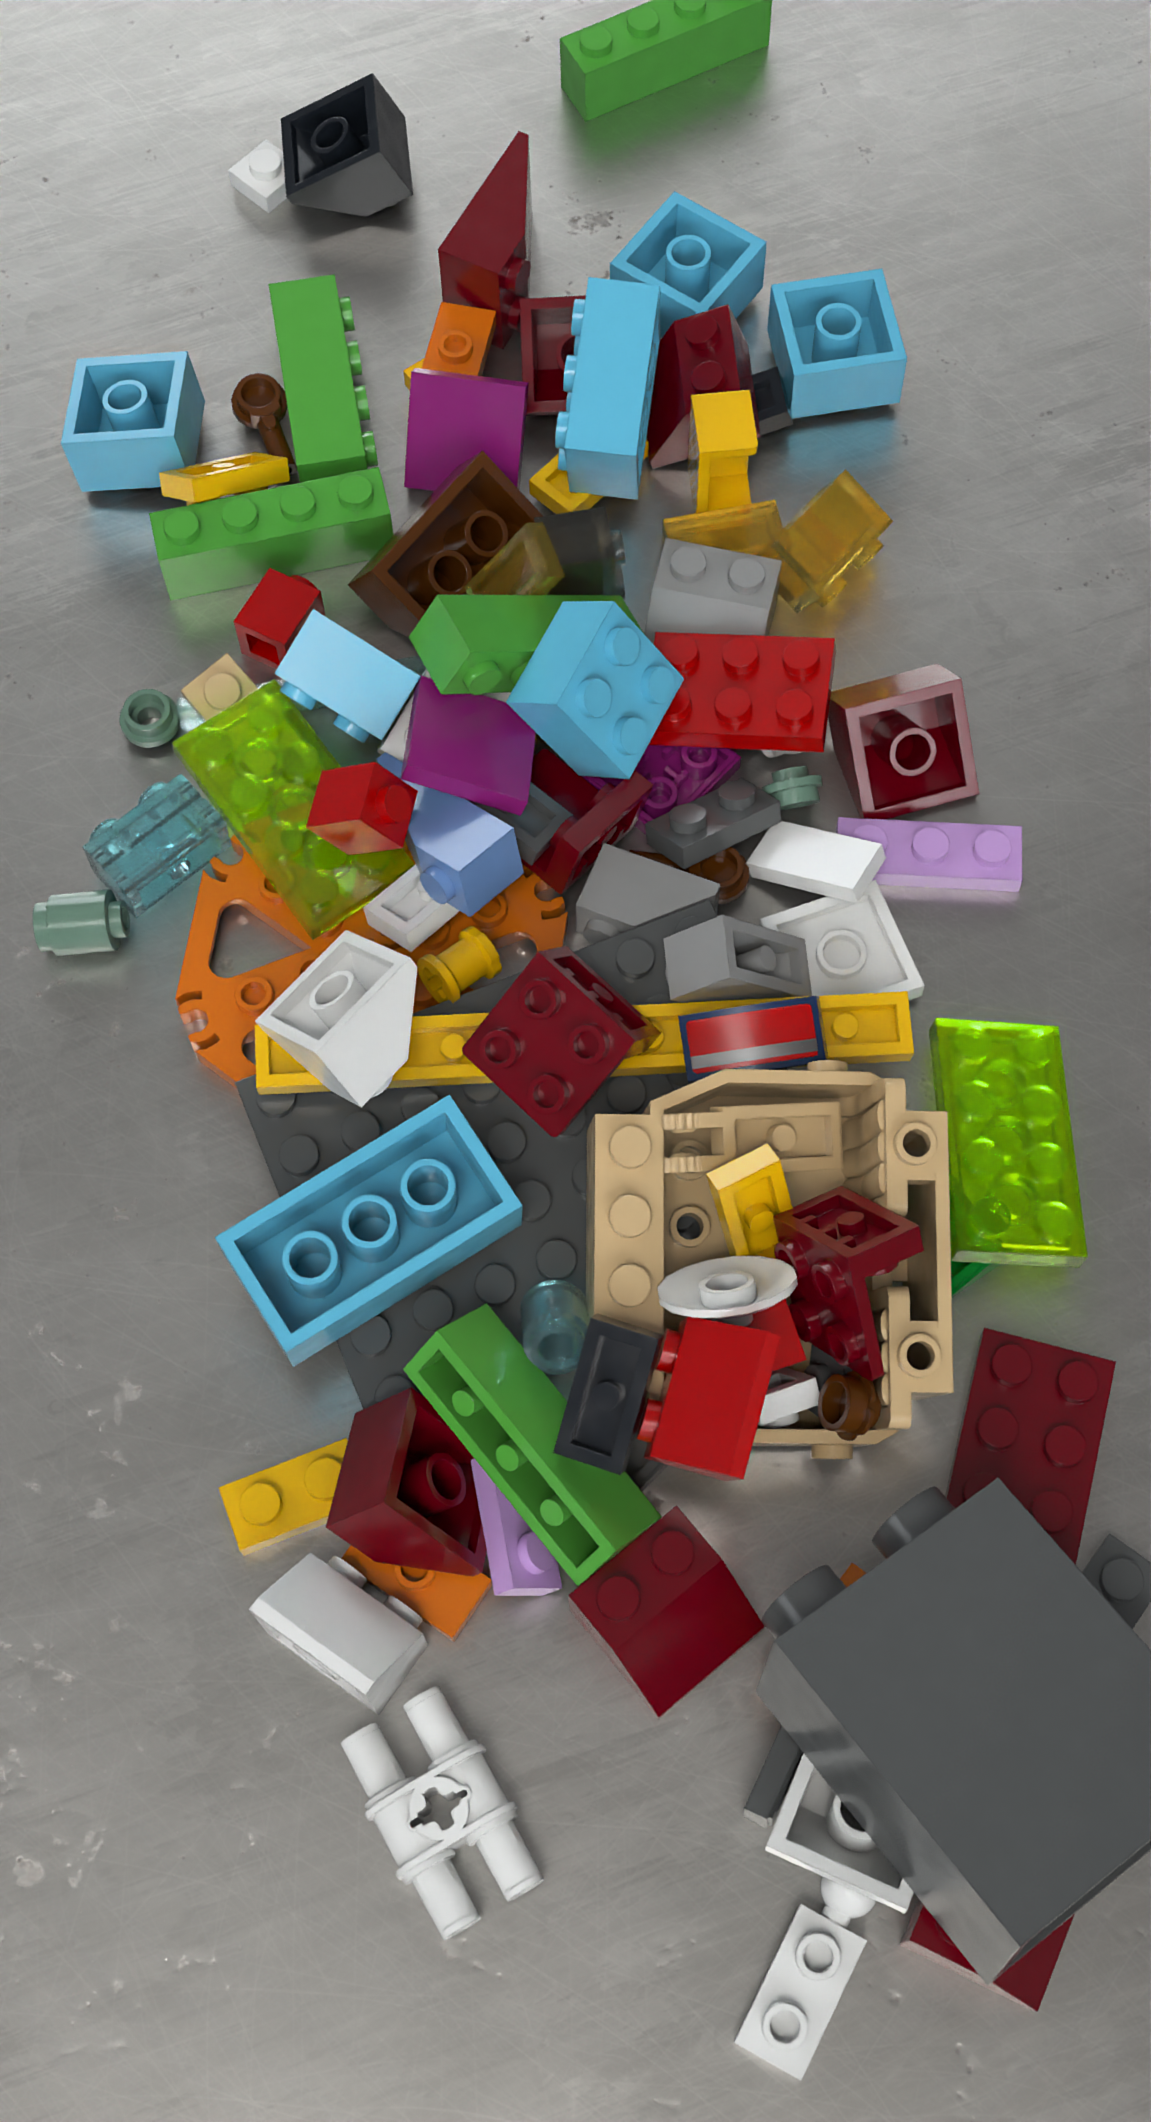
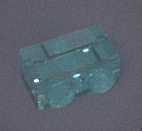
(157, 844)

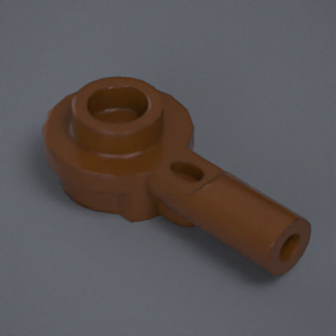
(261, 405)
(725, 868)

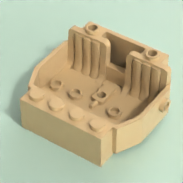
(887, 1157)

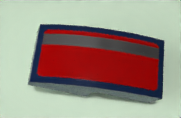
(753, 1037)

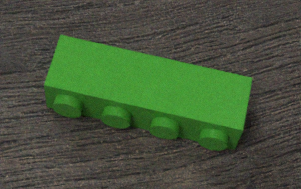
(656, 49)
(318, 378)
(279, 528)
(487, 639)
(510, 1425)

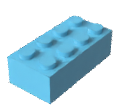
(371, 1230)

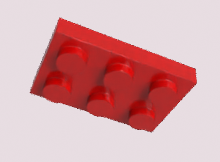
(748, 691)

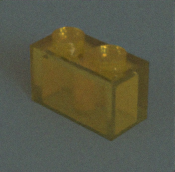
(824, 540)

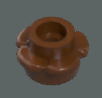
(848, 1405)

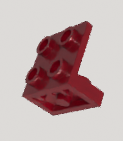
(596, 818)
(557, 1038)
(833, 1248)

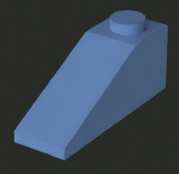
(458, 847)

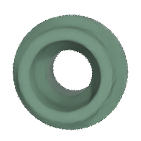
(146, 705)
(794, 787)

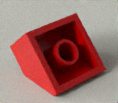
(709, 1397)

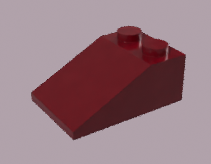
(489, 247)

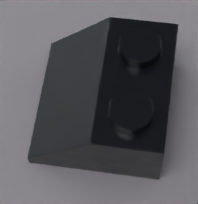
(347, 151)

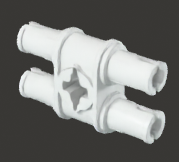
(480, 1819)

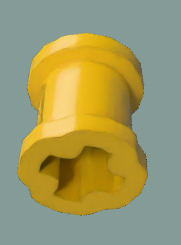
(459, 965)

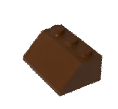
(443, 543)

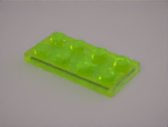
(261, 775)
(1008, 1143)

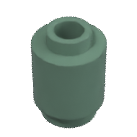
(80, 923)

